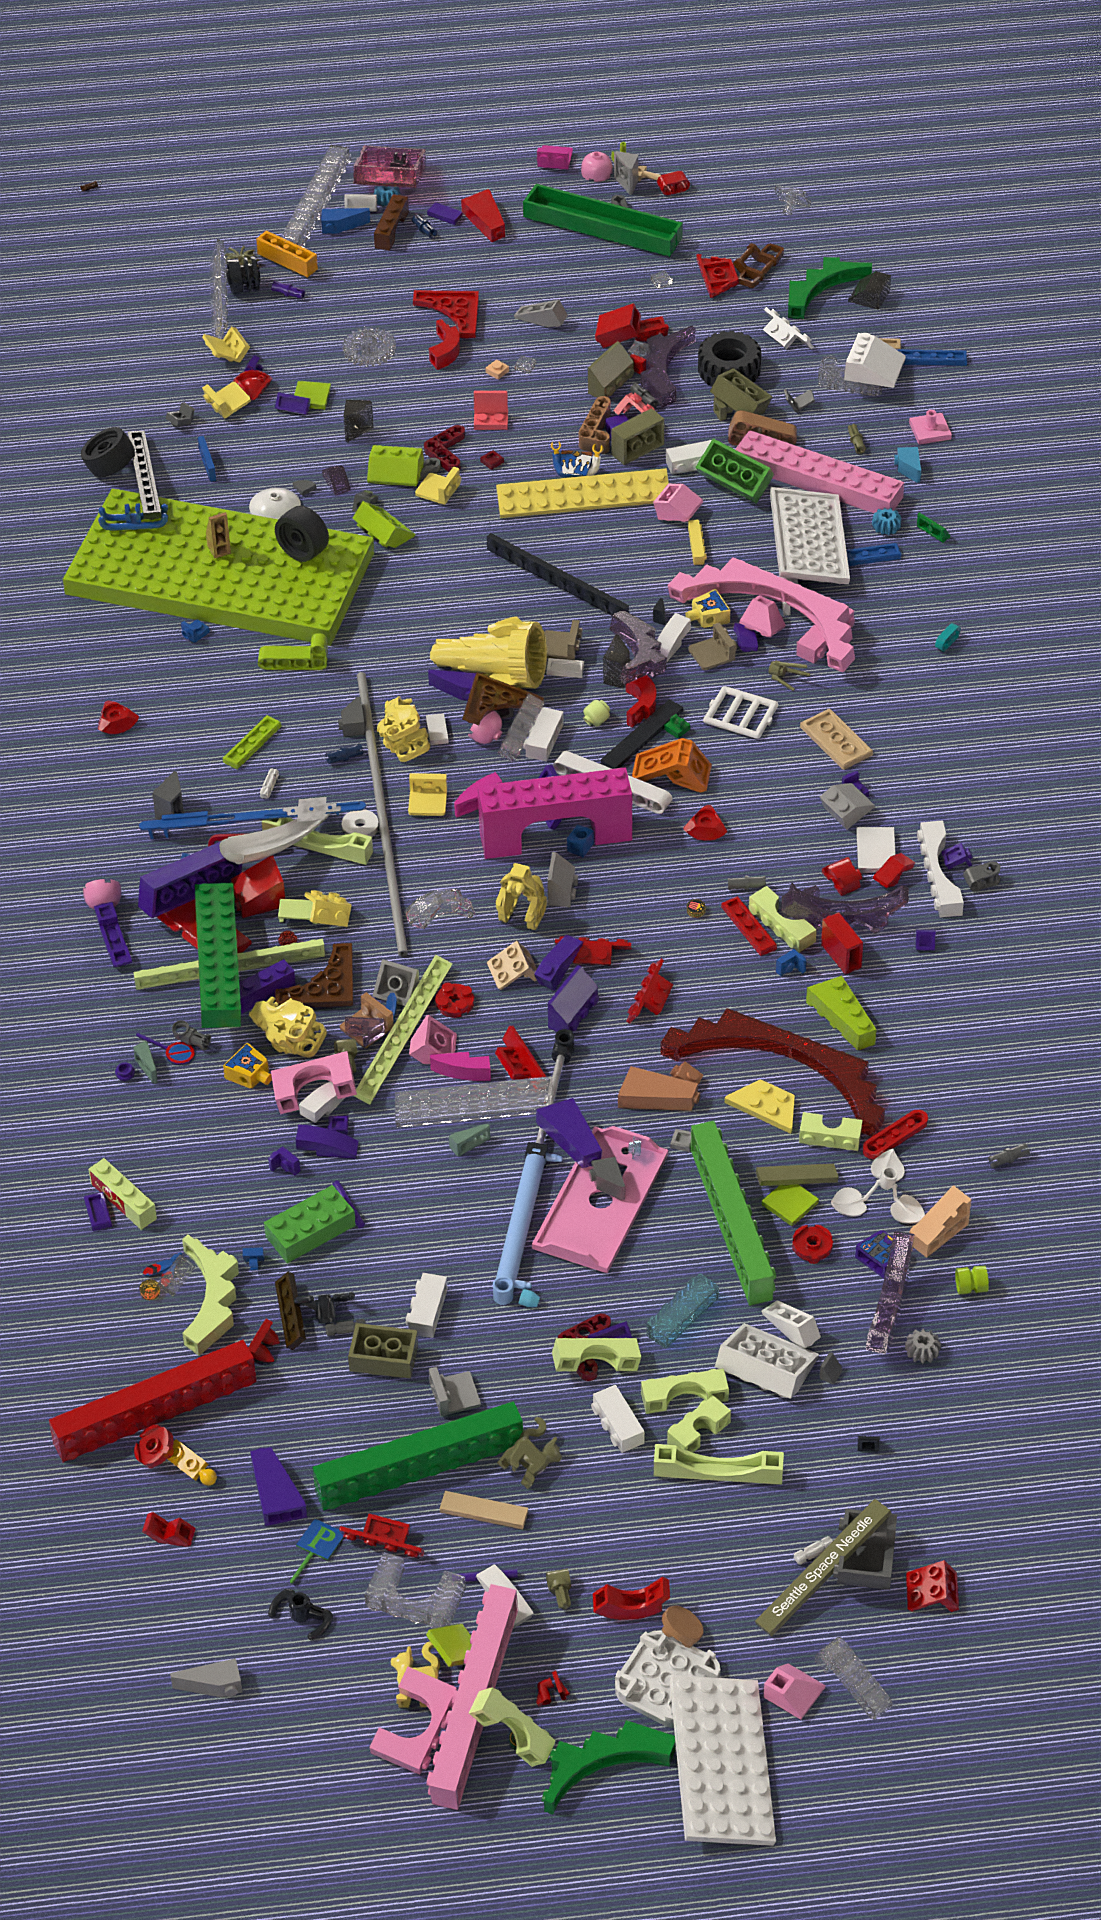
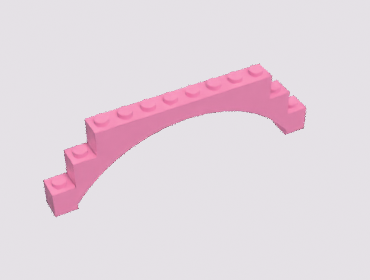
(744, 578)

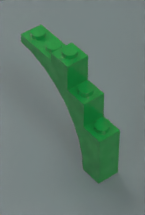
(818, 280)
(600, 1751)

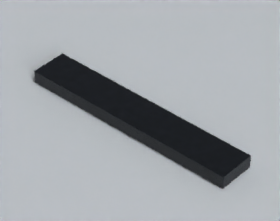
(641, 735)

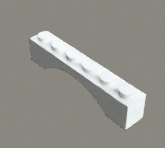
(947, 896)

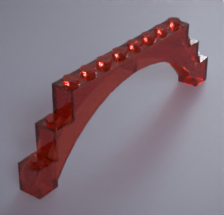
(741, 1031)

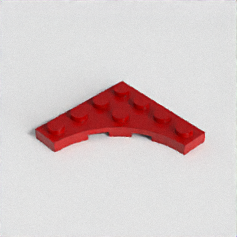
(457, 305)

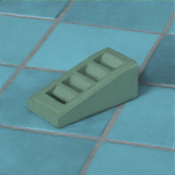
(144, 1059)
(468, 1139)

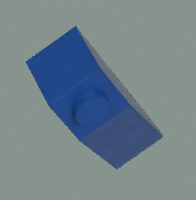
(343, 219)

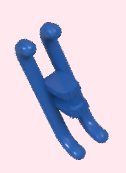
(133, 520)

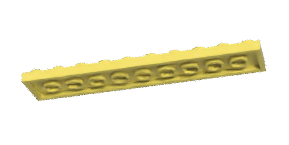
(580, 493)

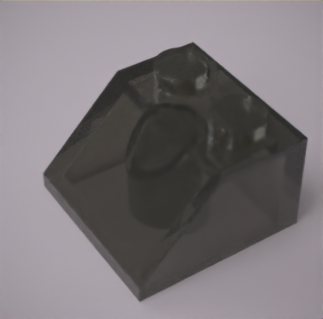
(871, 290)
(613, 662)

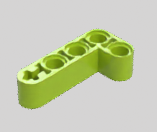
(295, 657)

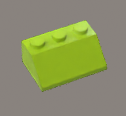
(395, 465)
(382, 525)

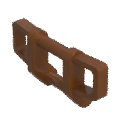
(760, 256)

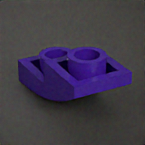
(745, 638)

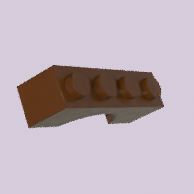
(386, 229)

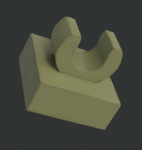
(721, 409)

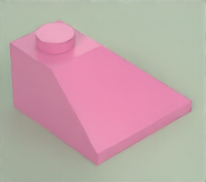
(431, 1039)

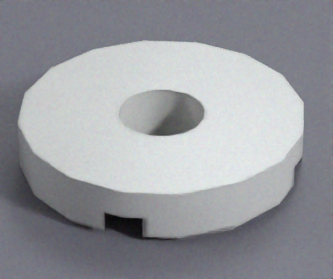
(364, 817)

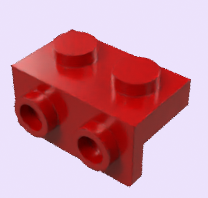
(651, 327)

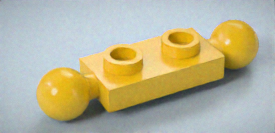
(192, 1464)

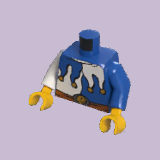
(576, 463)

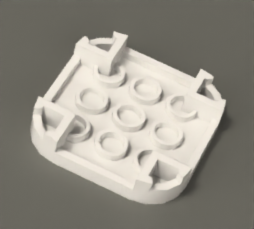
(645, 1677)

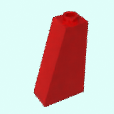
(484, 214)

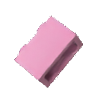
(677, 503)

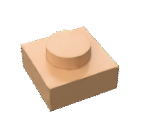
(497, 369)

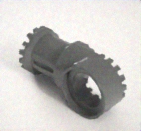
(191, 1035)

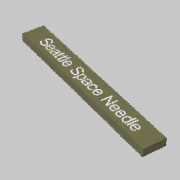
(822, 1567)

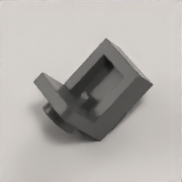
(181, 417)
(366, 496)

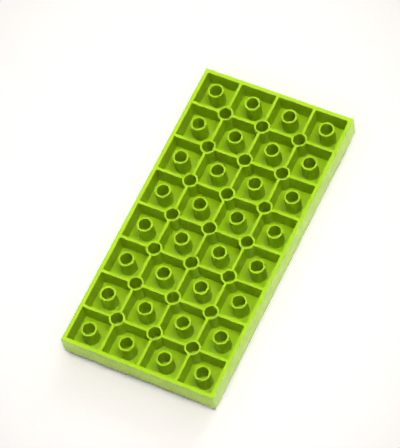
(249, 589)

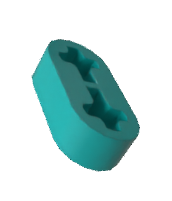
(947, 637)

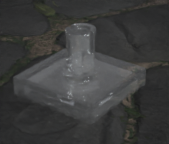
(792, 197)

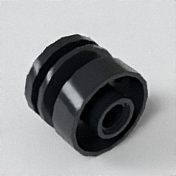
(244, 274)

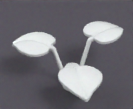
(888, 1170)

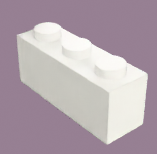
(685, 457)
(544, 734)
(427, 1304)
(618, 1419)

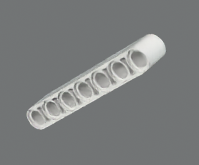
(643, 793)

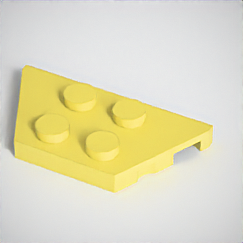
(765, 1103)

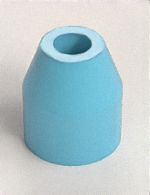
(529, 1298)

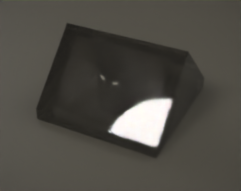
(357, 418)

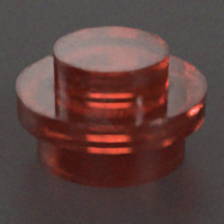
(286, 938)

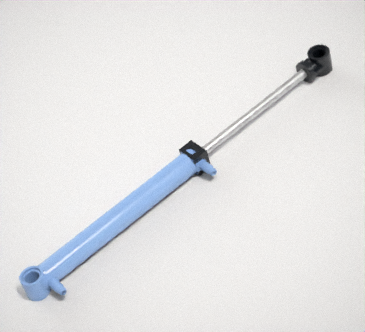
(535, 1162)

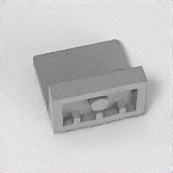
(453, 1392)

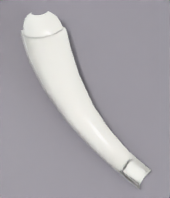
(266, 843)

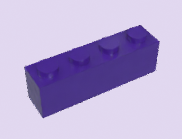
(263, 984)

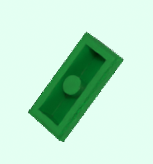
(932, 528)

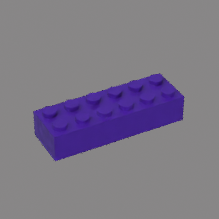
(176, 882)

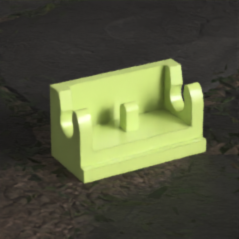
(295, 909)

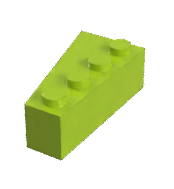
(843, 1011)

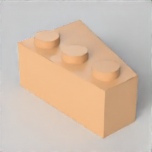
(942, 1222)

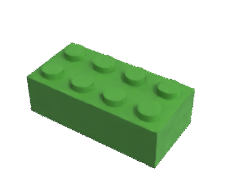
(734, 471)
(309, 1224)

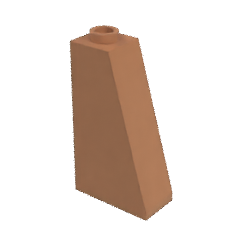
(656, 1092)

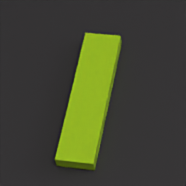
(252, 742)

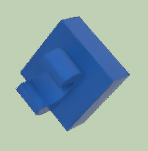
(252, 1256)

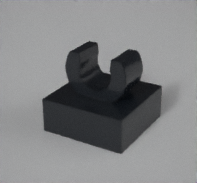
(397, 162)

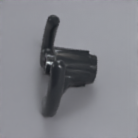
(325, 1305)
(301, 1610)

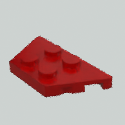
(717, 274)

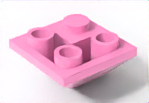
(763, 617)
(792, 1690)

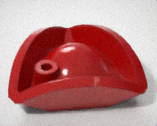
(253, 382)
(116, 718)
(705, 825)

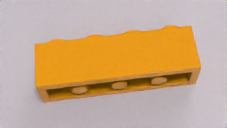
(287, 254)

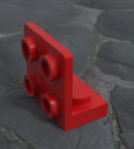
(931, 1586)

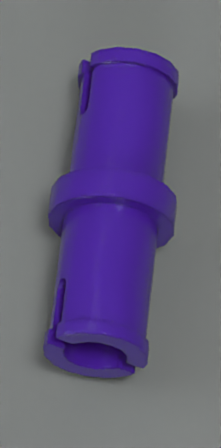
(288, 290)

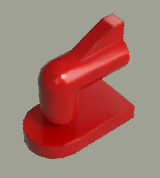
(543, 1693)

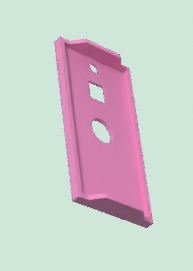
(592, 1234)

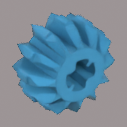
(385, 193)
(886, 521)

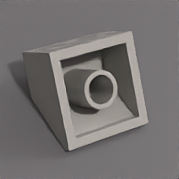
(846, 804)
(561, 882)

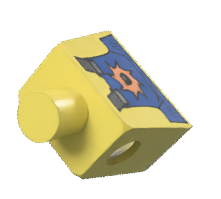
(709, 610)

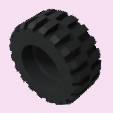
(729, 346)

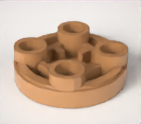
(682, 1625)

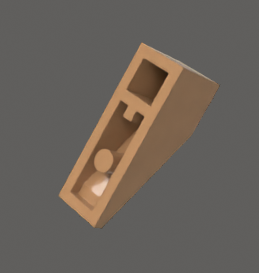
(218, 535)

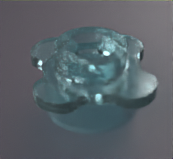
(634, 1147)

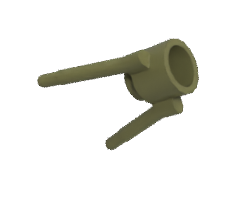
(779, 669)

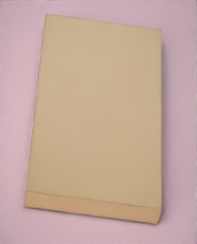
(836, 739)

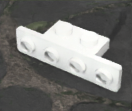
(782, 332)

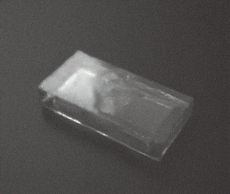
(176, 1275)

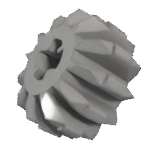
(922, 1346)

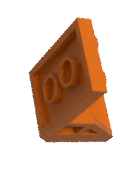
(673, 756)

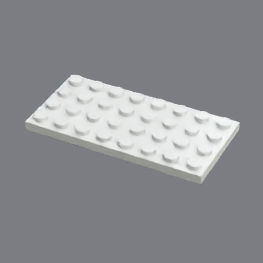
(809, 536)
(722, 1760)

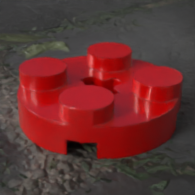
(454, 991)
(808, 1252)
(162, 1450)

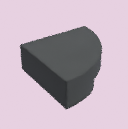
(304, 486)

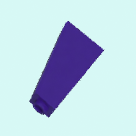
(570, 1131)
(276, 1491)

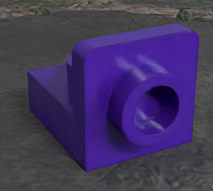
(854, 779)
(957, 855)
(286, 1160)

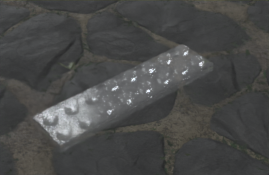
(218, 291)
(472, 1101)

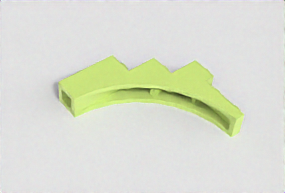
(215, 1316)

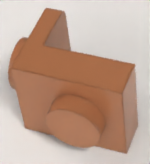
(686, 1072)

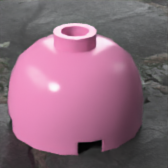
(596, 167)
(488, 729)
(99, 892)

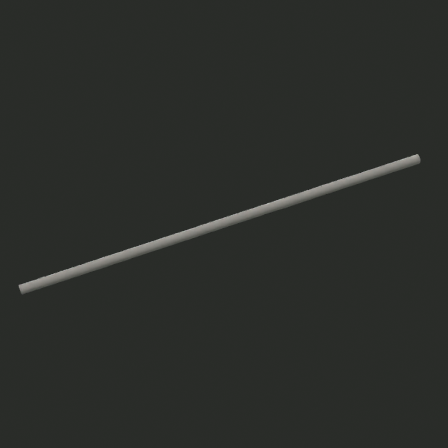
(382, 816)

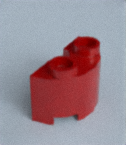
(843, 876)

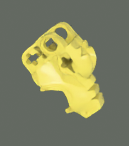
(402, 730)
(522, 881)
(288, 1027)

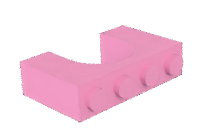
(291, 1079)
(415, 1751)

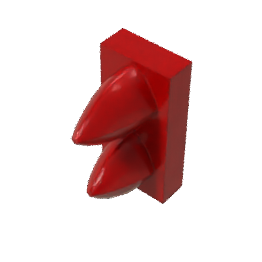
(266, 1335)

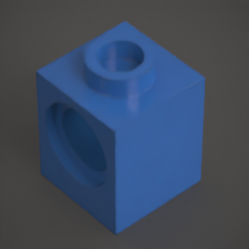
(580, 840)

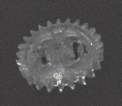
(371, 350)

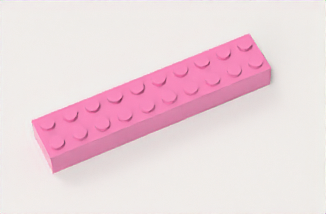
(823, 474)
(480, 1673)

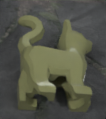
(529, 1455)

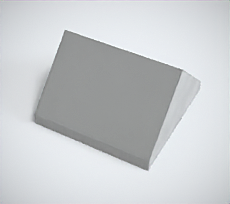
(626, 170)
(397, 980)

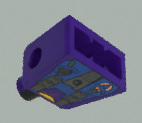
(875, 1252)

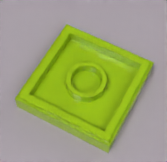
(315, 391)
(790, 1202)
(451, 1643)

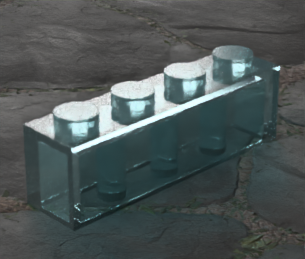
(682, 1310)

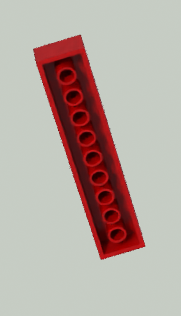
(152, 1401)

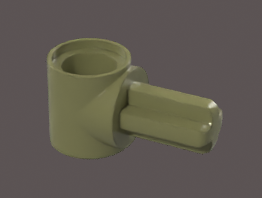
(347, 1045)
(559, 1584)

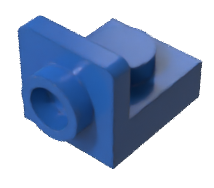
(194, 631)
(790, 961)

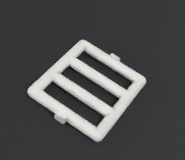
(741, 729)

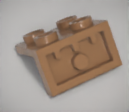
(371, 1009)

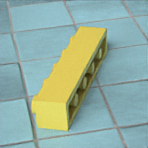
(696, 542)

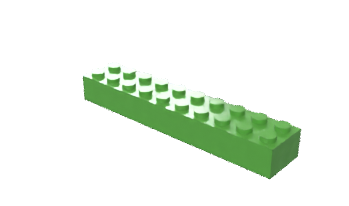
(732, 1213)

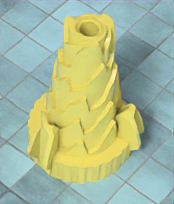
(510, 653)

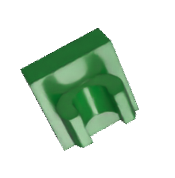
(677, 726)

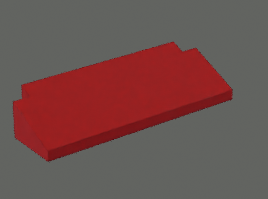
(184, 919)

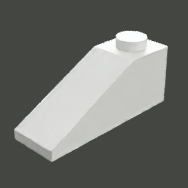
(793, 1323)

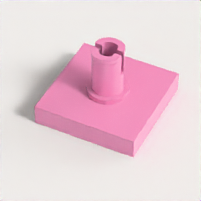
(930, 428)

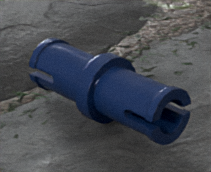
(424, 226)
(344, 753)

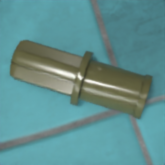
(856, 439)

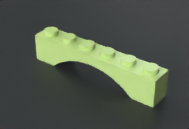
(351, 847)
(756, 1468)

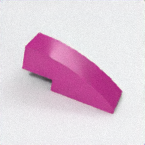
(468, 800)
(461, 1066)

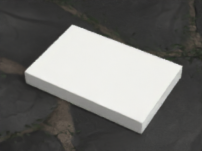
(874, 847)

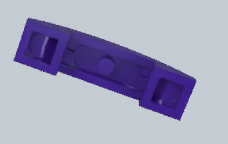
(112, 934)

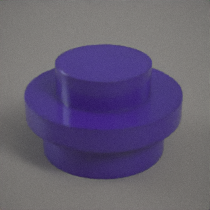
(125, 1071)

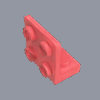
(629, 401)
(490, 410)

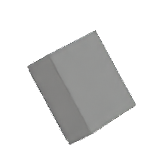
(681, 1140)

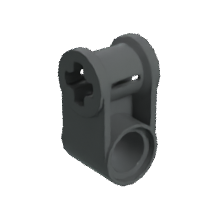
(981, 877)

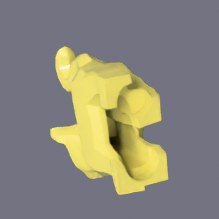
(405, 1660)

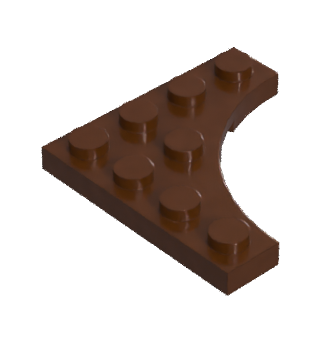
(491, 695)
(328, 987)

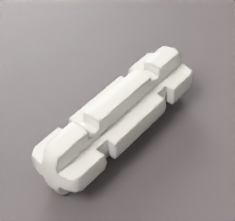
(269, 783)
(812, 1550)

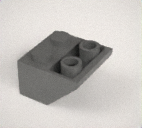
(168, 797)

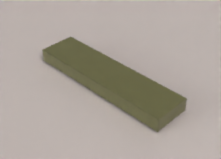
(797, 1174)

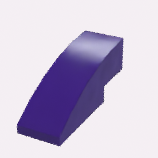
(326, 1142)

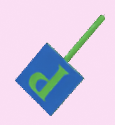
(318, 1540)

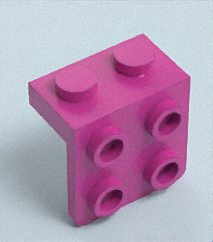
(554, 157)

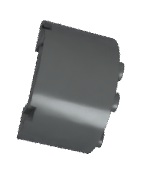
(873, 1560)

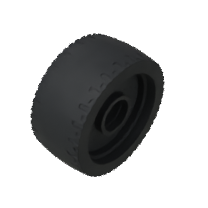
(107, 452)
(301, 533)

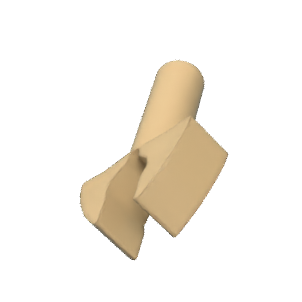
(642, 172)

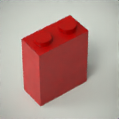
(618, 325)
(842, 943)

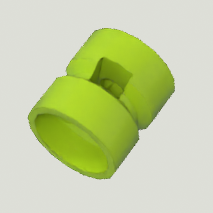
(971, 1280)

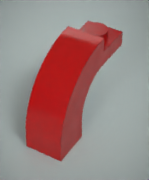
(447, 351)
(645, 692)
(631, 1604)

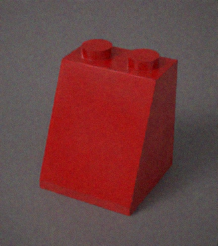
(258, 888)

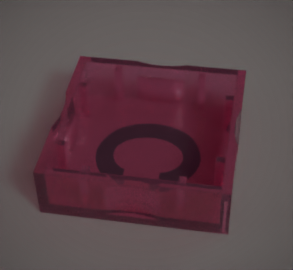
(374, 167)

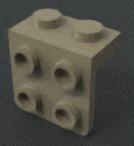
(564, 644)
(716, 650)

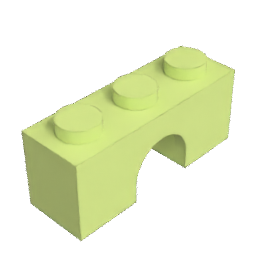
(845, 1136)
(709, 1415)

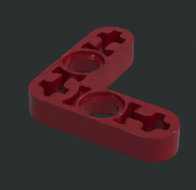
(436, 447)
(573, 1332)

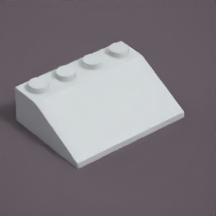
(873, 362)
(766, 1360)

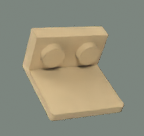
(511, 965)

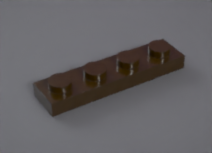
(289, 1311)

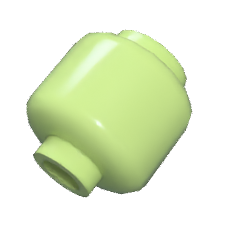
(596, 713)

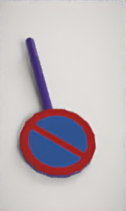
(176, 1053)

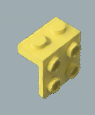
(231, 347)
(227, 399)
(438, 487)
(427, 794)
(329, 908)

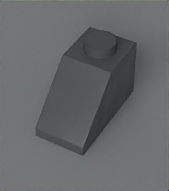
(352, 719)
(608, 1177)

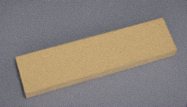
(484, 1510)

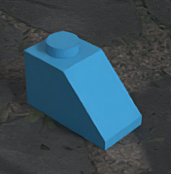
(908, 462)

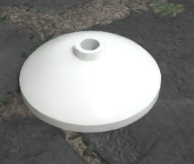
(273, 502)

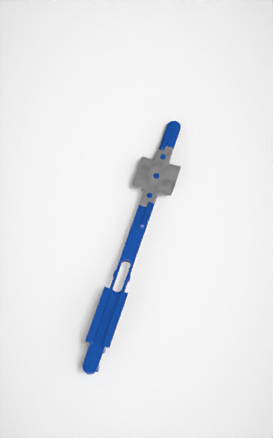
(307, 810)

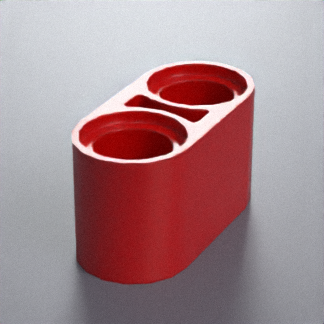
(673, 183)

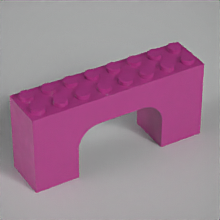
(514, 805)

